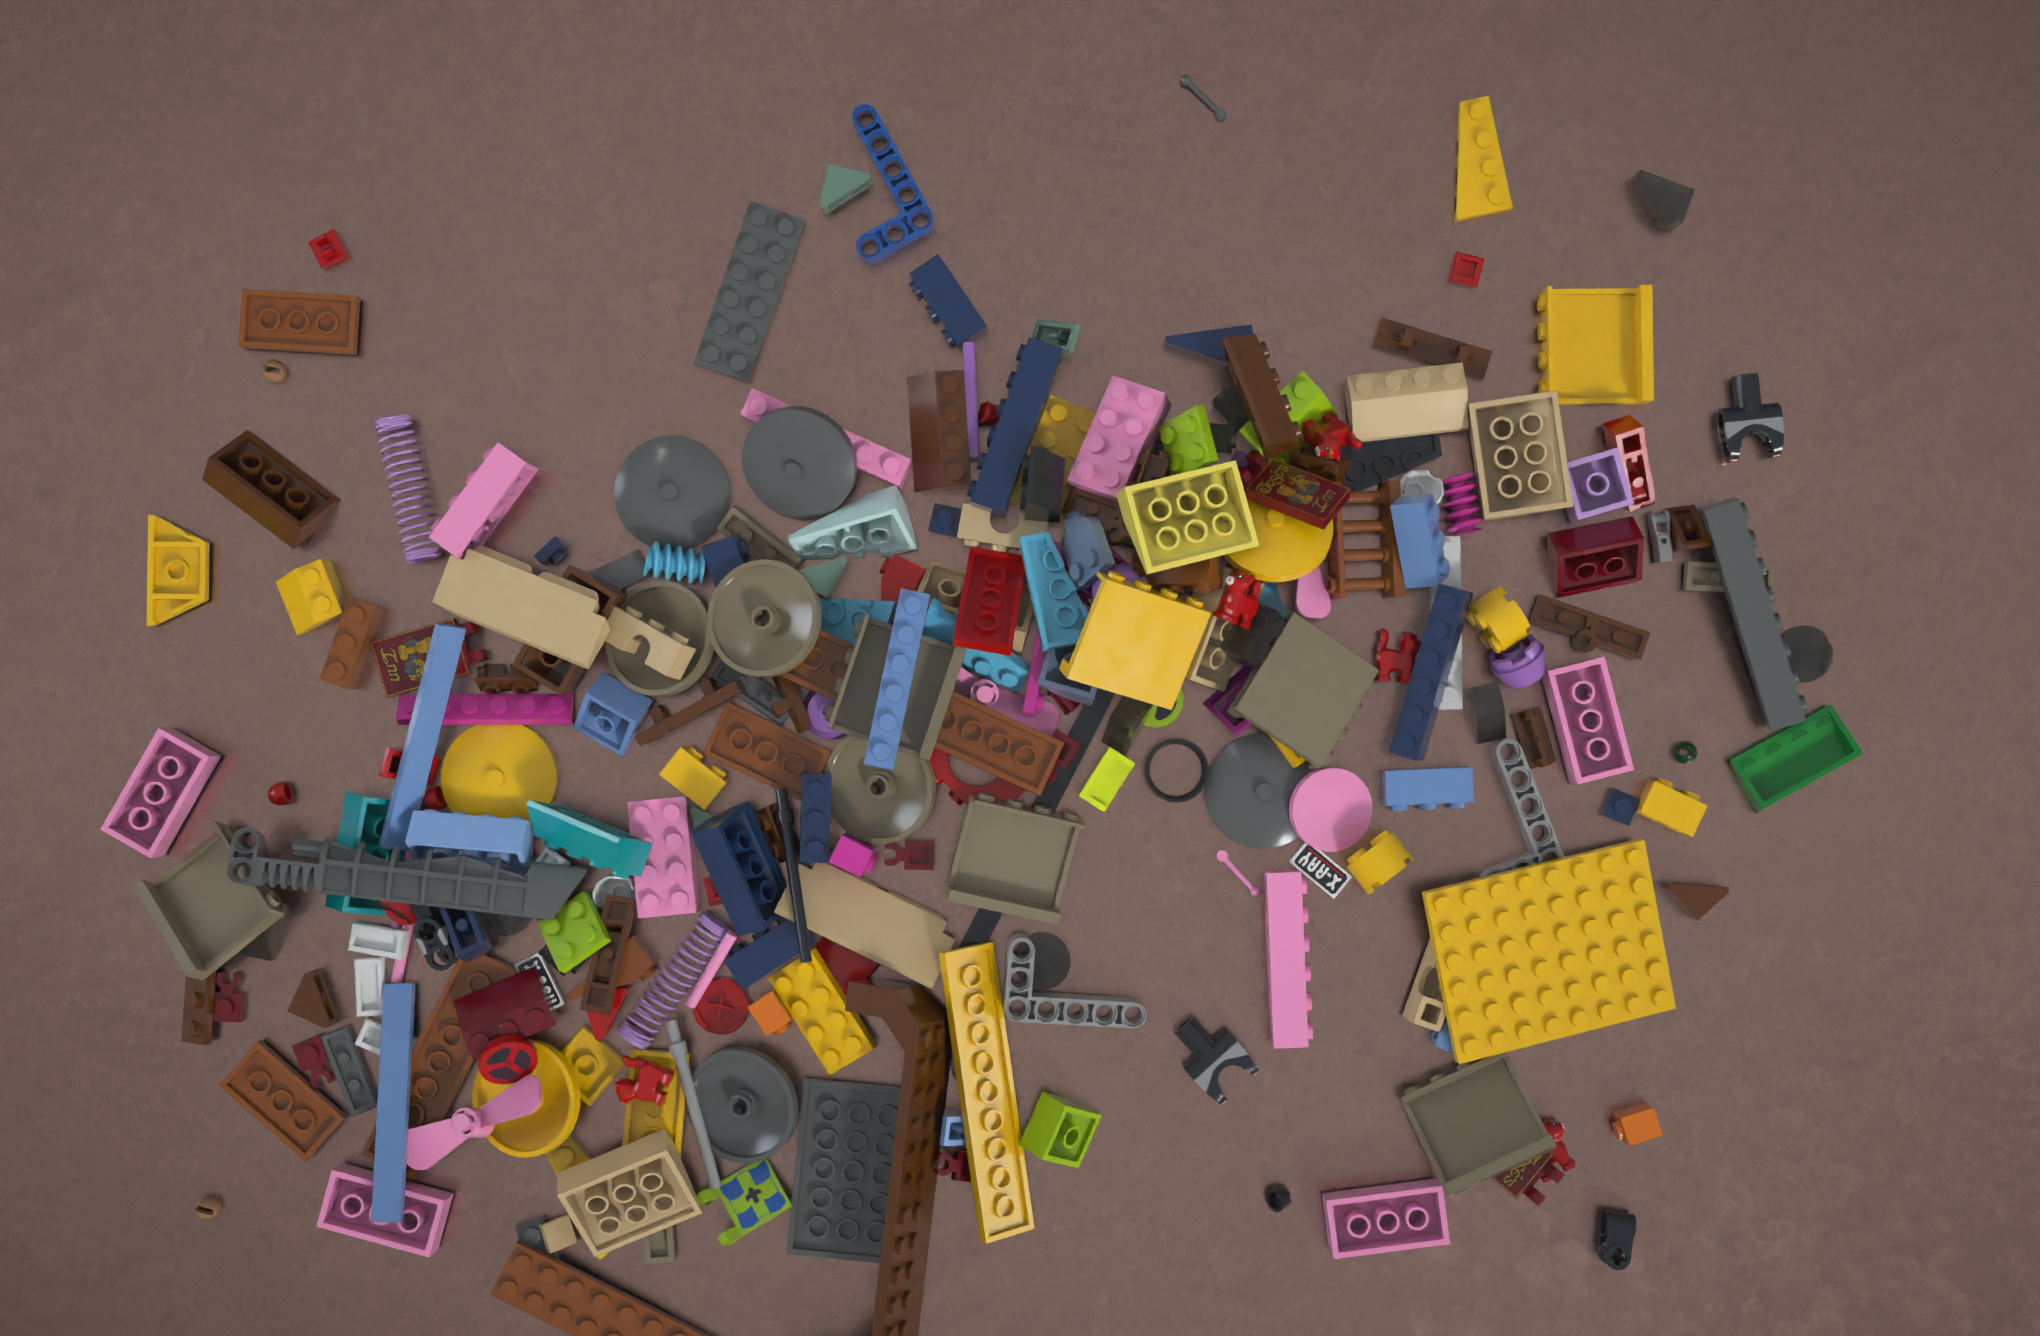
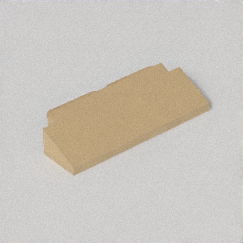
(526, 607)
(871, 921)

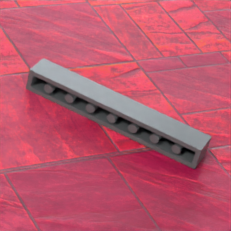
(1753, 613)

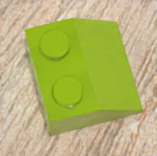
(1060, 1130)

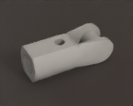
(1661, 542)

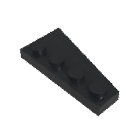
(1388, 458)

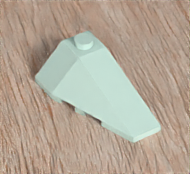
(867, 525)

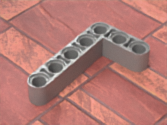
(1528, 821)
(1060, 1001)

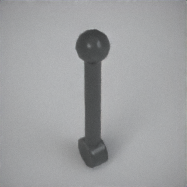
(1220, 114)

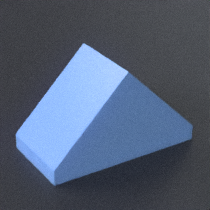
(952, 1128)

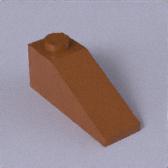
(636, 964)

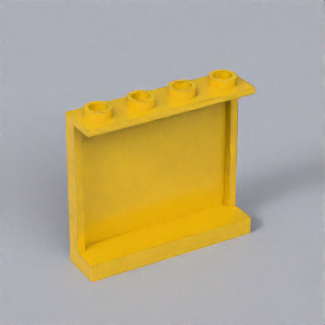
(1597, 345)
(1137, 640)

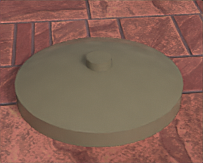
(680, 612)
(764, 618)
(878, 802)

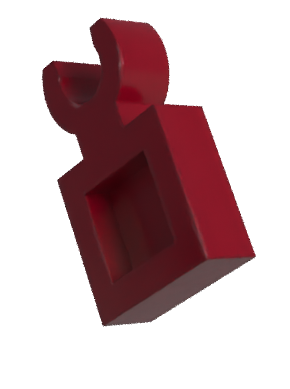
(1066, 755)
(916, 854)
(228, 1002)
(313, 1057)
(958, 1166)

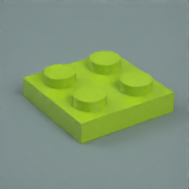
(1189, 441)
(574, 932)

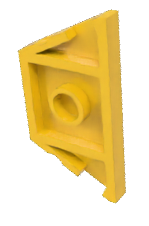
(174, 570)

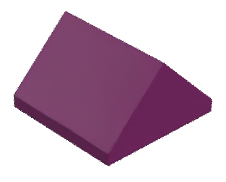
(1221, 701)

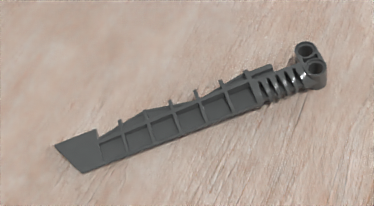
(436, 882)

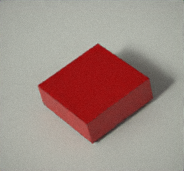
(1466, 269)

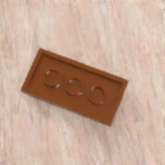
(299, 321)
(764, 750)
(282, 1100)

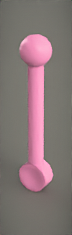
(1222, 855)

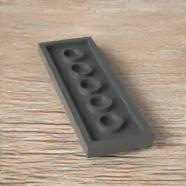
(749, 291)

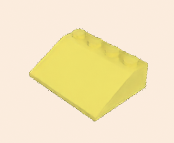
(1188, 517)

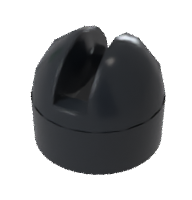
(1275, 1204)

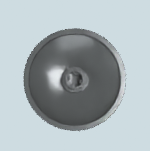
(799, 462)
(672, 492)
(1252, 792)
(745, 1104)

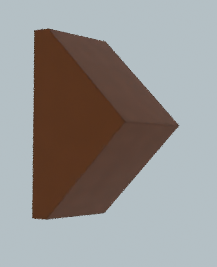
(1687, 529)
(1695, 898)
(313, 1001)

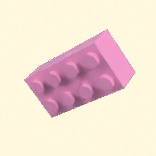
(1117, 436)
(483, 500)
(1587, 720)
(160, 792)
(670, 873)
(349, 1210)
(1385, 1218)

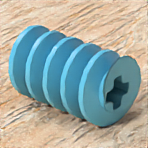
(675, 562)

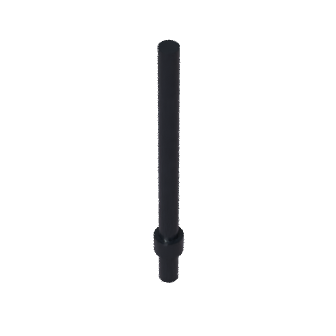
(785, 819)

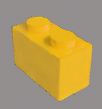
(695, 777)
(1670, 807)

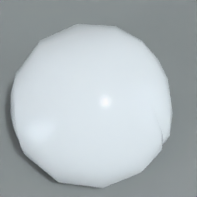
(1420, 483)
(614, 886)

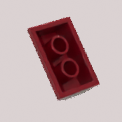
(1595, 556)
(504, 1008)

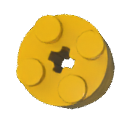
(1498, 621)
(1379, 862)

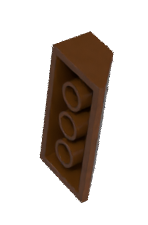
(1261, 395)
(939, 431)
(269, 488)
(556, 672)

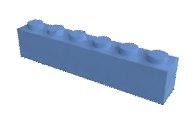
(897, 679)

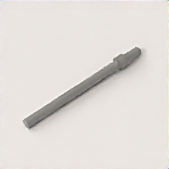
(678, 1050)

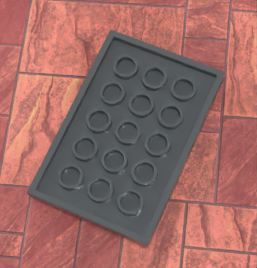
(842, 1169)

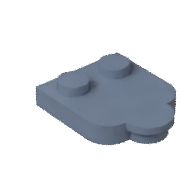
(1085, 549)

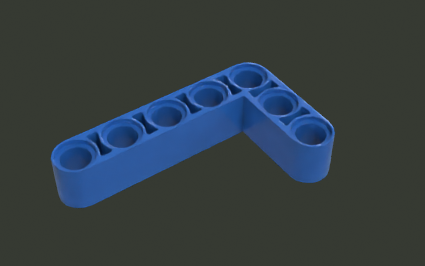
(895, 186)

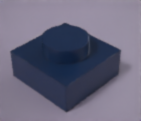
(945, 520)
(551, 552)
(1620, 806)

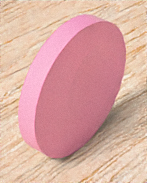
(1330, 809)

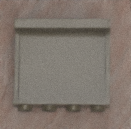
(1305, 691)
(929, 695)
(1012, 857)
(203, 910)
(1476, 1123)

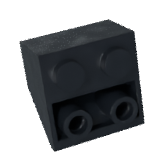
(1043, 493)

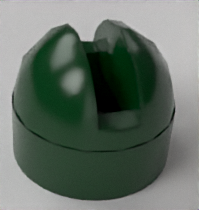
(1684, 759)

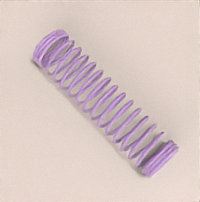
(392, 423)
(632, 1033)

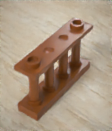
(1392, 578)

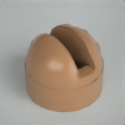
(273, 377)
(208, 1201)

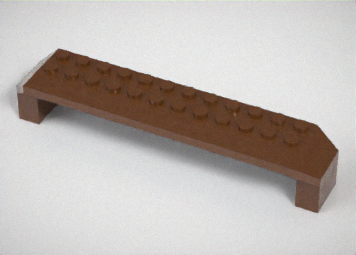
(924, 1035)

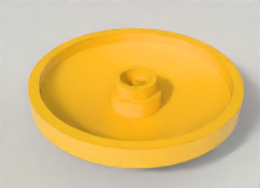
(1285, 548)
(498, 771)
(552, 1120)

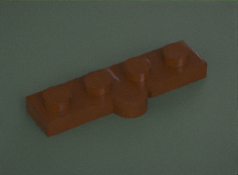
(1104, 509)
(1589, 628)

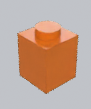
(770, 1013)
(1637, 1124)

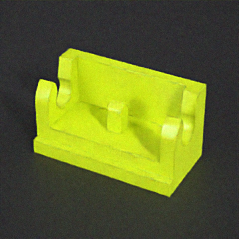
(1106, 779)

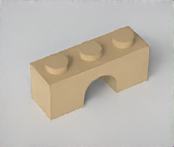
(977, 530)
(667, 652)
(1425, 1000)

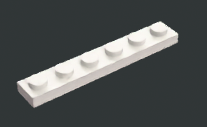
(1452, 695)

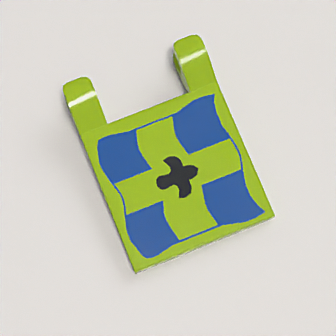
(750, 1198)

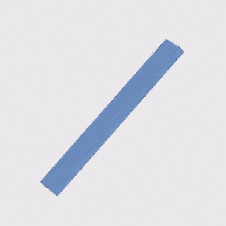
(422, 733)
(393, 1103)

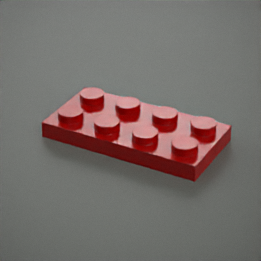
(989, 601)

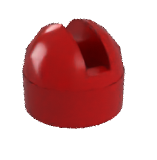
(280, 793)
(434, 798)

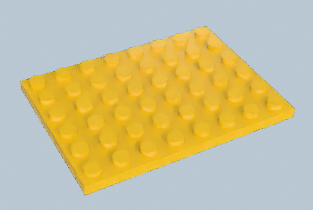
(1549, 950)

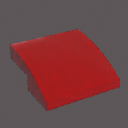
(845, 963)

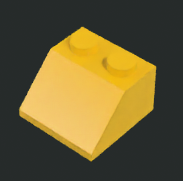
(312, 595)

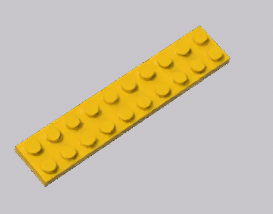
(986, 1091)

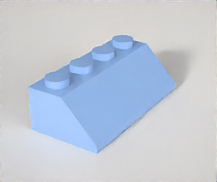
(477, 836)

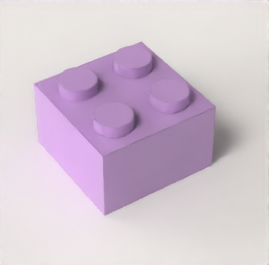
(1597, 485)

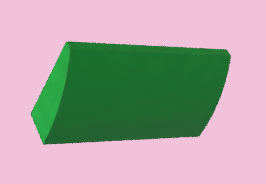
(1794, 758)

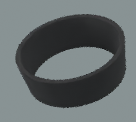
(1204, 771)

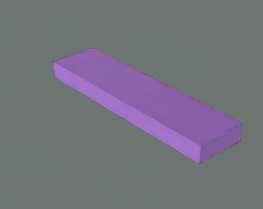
(971, 399)

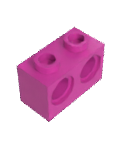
(854, 855)

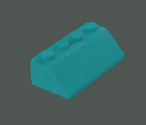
(362, 821)
(589, 839)

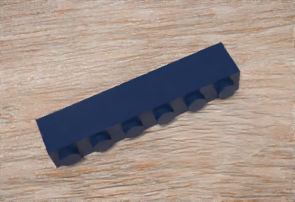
(1015, 427)
(1431, 672)

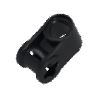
(1616, 1233)

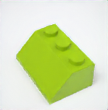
(1306, 404)

